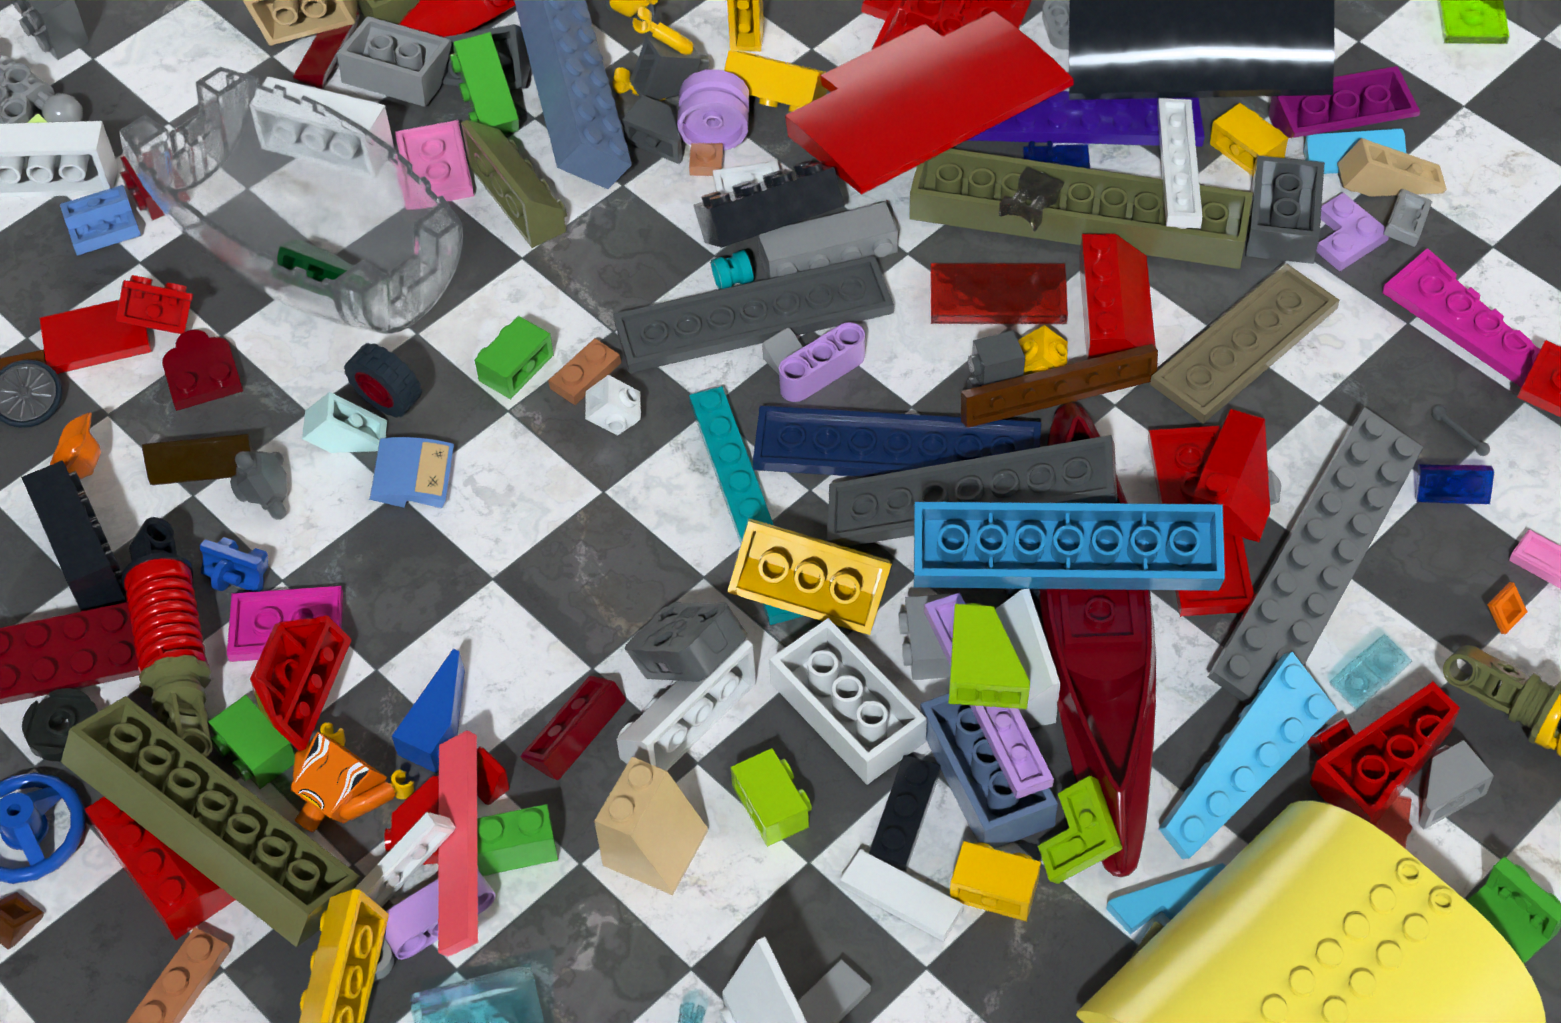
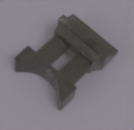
(1035, 187)

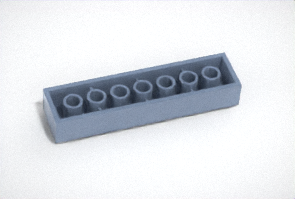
(574, 90)

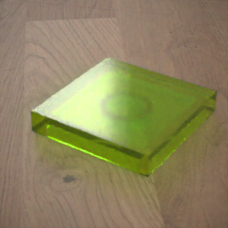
(1473, 21)

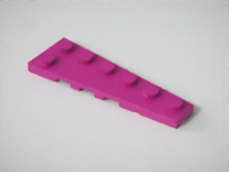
(1436, 297)

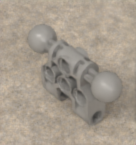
(27, 95)

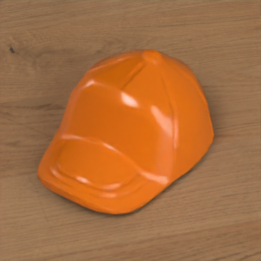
(78, 447)

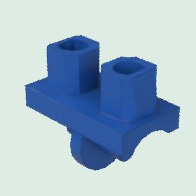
(230, 566)

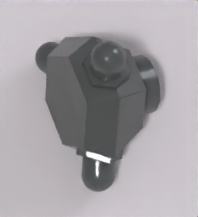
(261, 481)

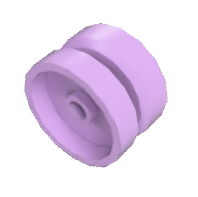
(713, 109)

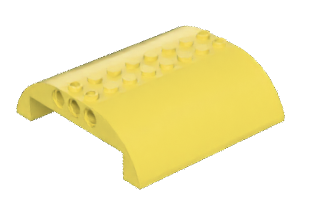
(1322, 928)

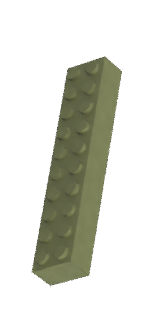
(968, 187)

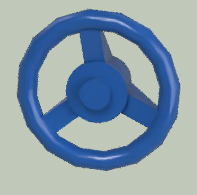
(25, 823)

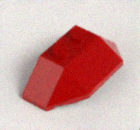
(298, 674)

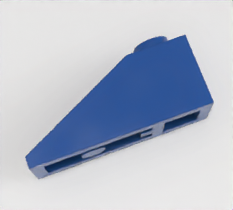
(433, 716)

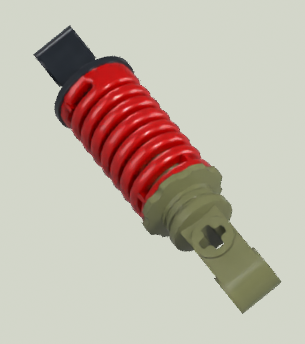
(168, 633)

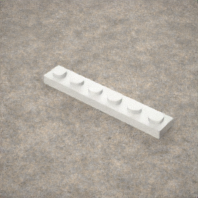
(1179, 163)

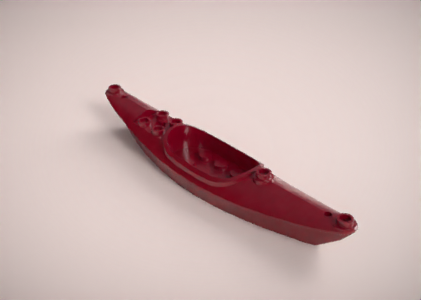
(1107, 681)

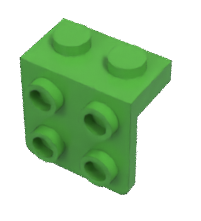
(1518, 909)

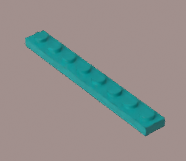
(733, 470)

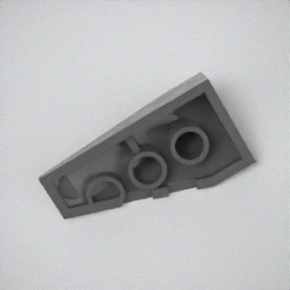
(510, 50)

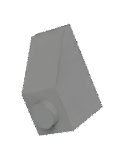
(1452, 782)

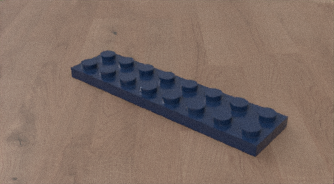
(877, 442)

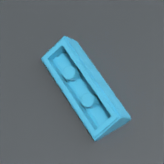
(1334, 146)

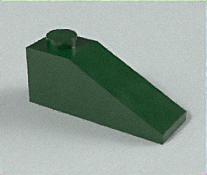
(315, 260)

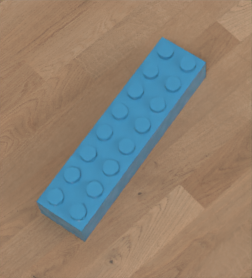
(1068, 546)

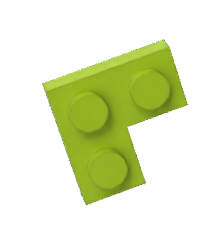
(1089, 835)

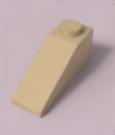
(1385, 171)

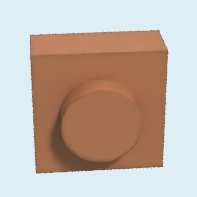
(705, 158)

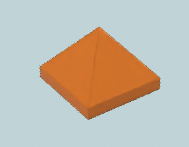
(1507, 608)

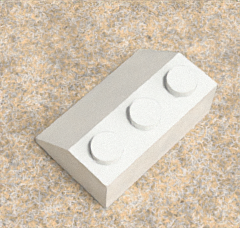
(1029, 642)

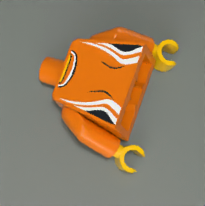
(339, 781)

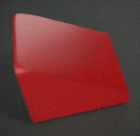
(491, 777)

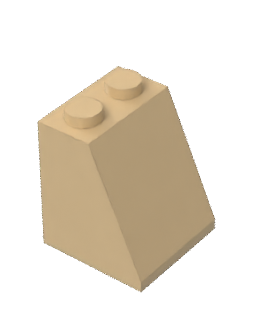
(649, 827)

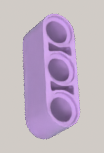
(822, 362)
(414, 921)

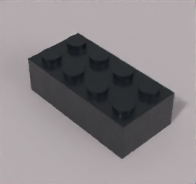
(768, 204)
(74, 537)

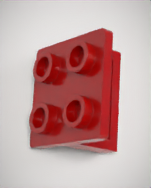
(154, 306)

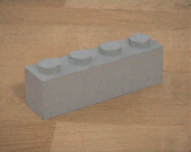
(829, 240)

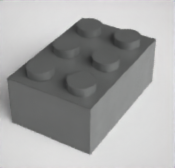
(1285, 209)

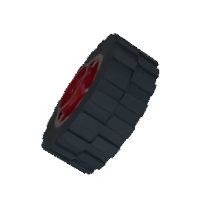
(383, 380)

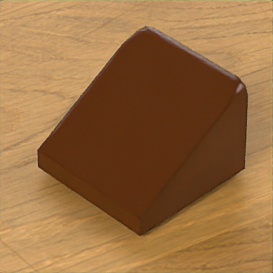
(17, 919)

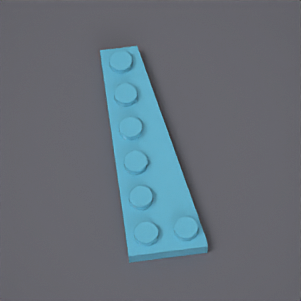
(1262, 741)

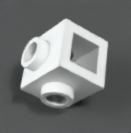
(613, 405)

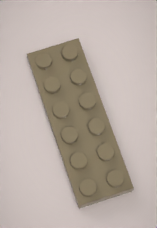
(1244, 343)

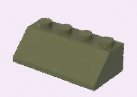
(513, 183)

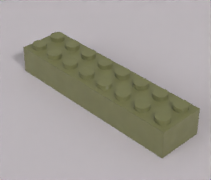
(207, 818)

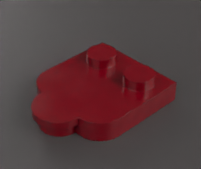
(200, 370)

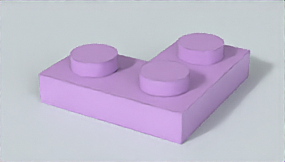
(1354, 232)

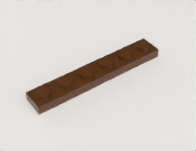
(1058, 386)

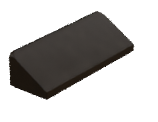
(193, 459)

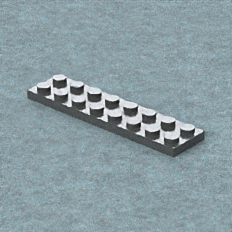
(752, 313)
(884, 504)

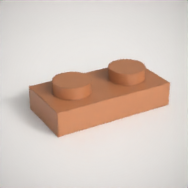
(584, 371)

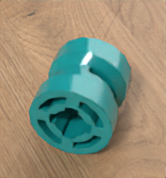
(732, 270)

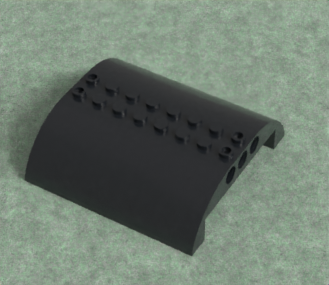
(1200, 48)

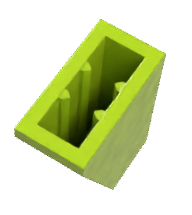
(984, 661)

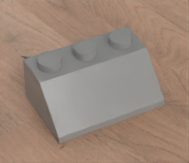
(394, 61)

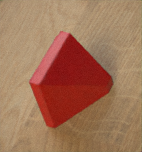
(1330, 737)

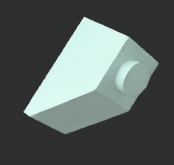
(342, 426)

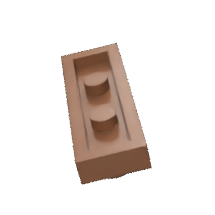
(182, 980)

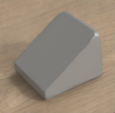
(780, 347)

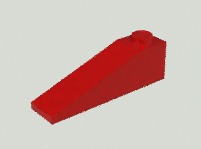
(452, 16)
(1238, 476)

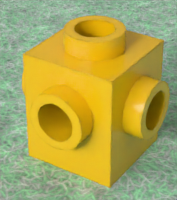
(1043, 350)

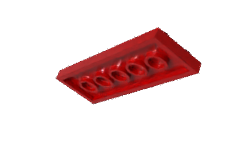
(1177, 464)

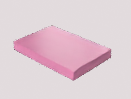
(439, 156)

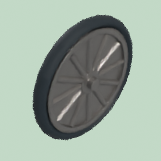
(28, 393)

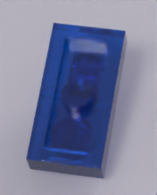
(1060, 154)
(1454, 484)

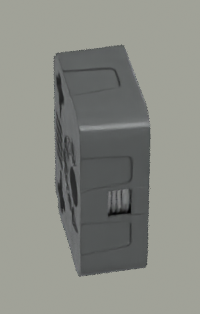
(686, 641)

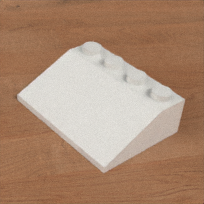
(760, 991)

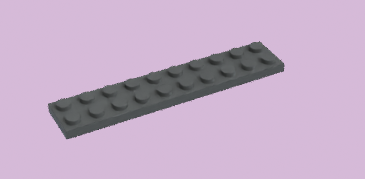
(1318, 555)

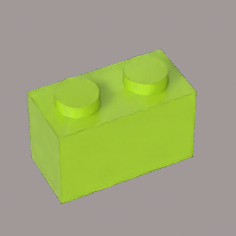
(770, 796)

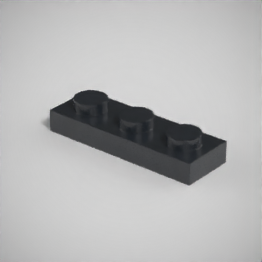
(905, 812)

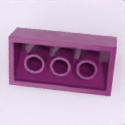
(1355, 102)

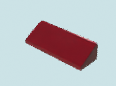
(322, 55)
(574, 727)

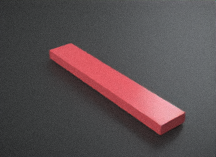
(459, 851)

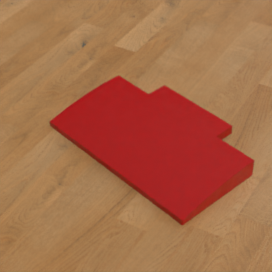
(922, 98)

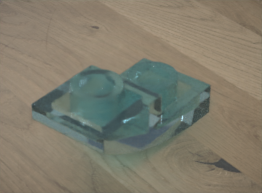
(1370, 672)

